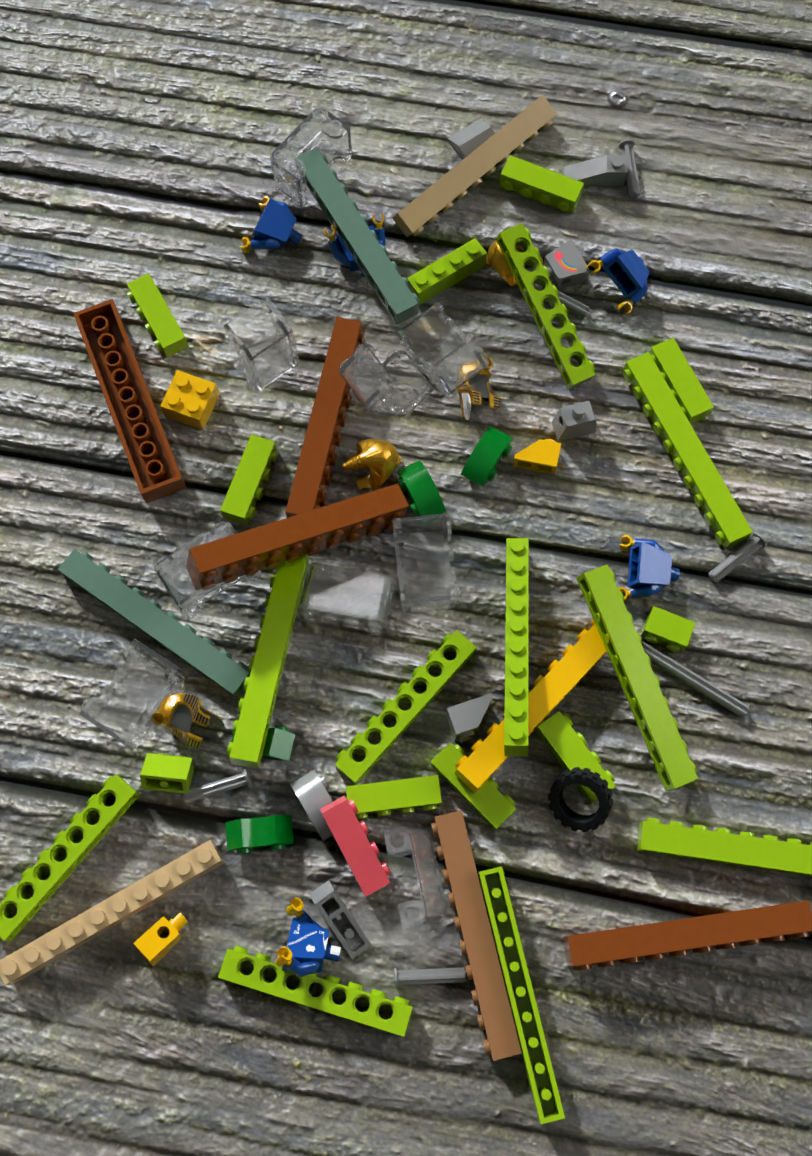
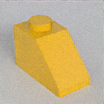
(539, 456)

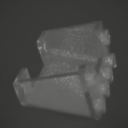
(347, 596)
(432, 905)

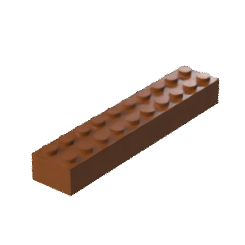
(129, 401)
(325, 422)
(294, 537)
(689, 933)

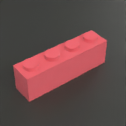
(355, 846)

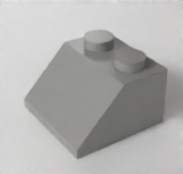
(467, 717)

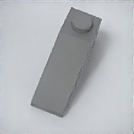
(600, 171)
(340, 919)

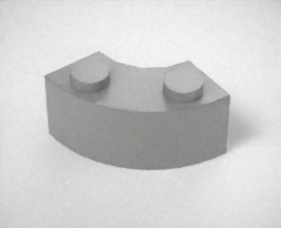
(313, 796)

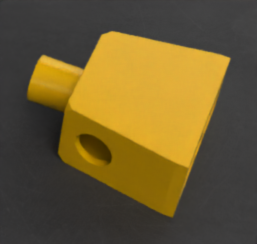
(155, 948)

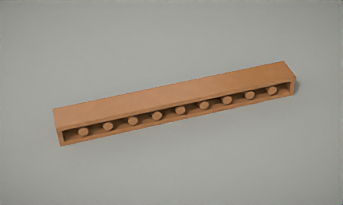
(477, 936)

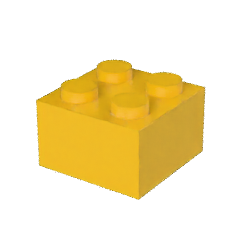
(190, 400)

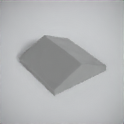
(471, 138)

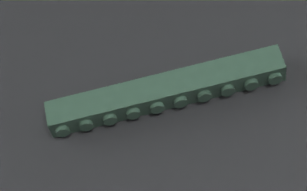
(358, 238)
(155, 623)

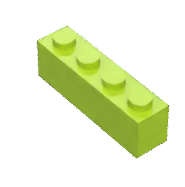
(541, 184)
(447, 270)
(157, 315)
(681, 380)
(249, 480)
(571, 750)
(395, 795)
(486, 801)

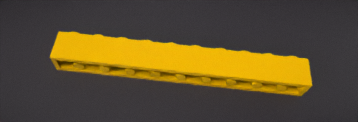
(542, 700)

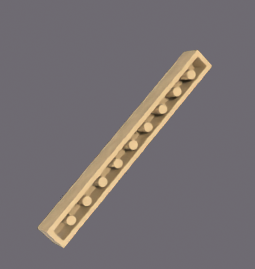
(475, 165)
(110, 913)

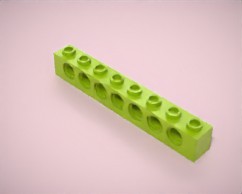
(543, 317)
(453, 643)
(76, 853)
(232, 971)

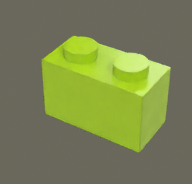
(668, 629)
(167, 773)

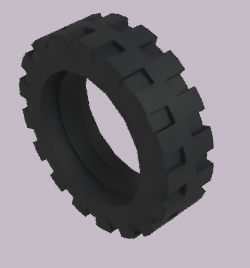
(571, 818)

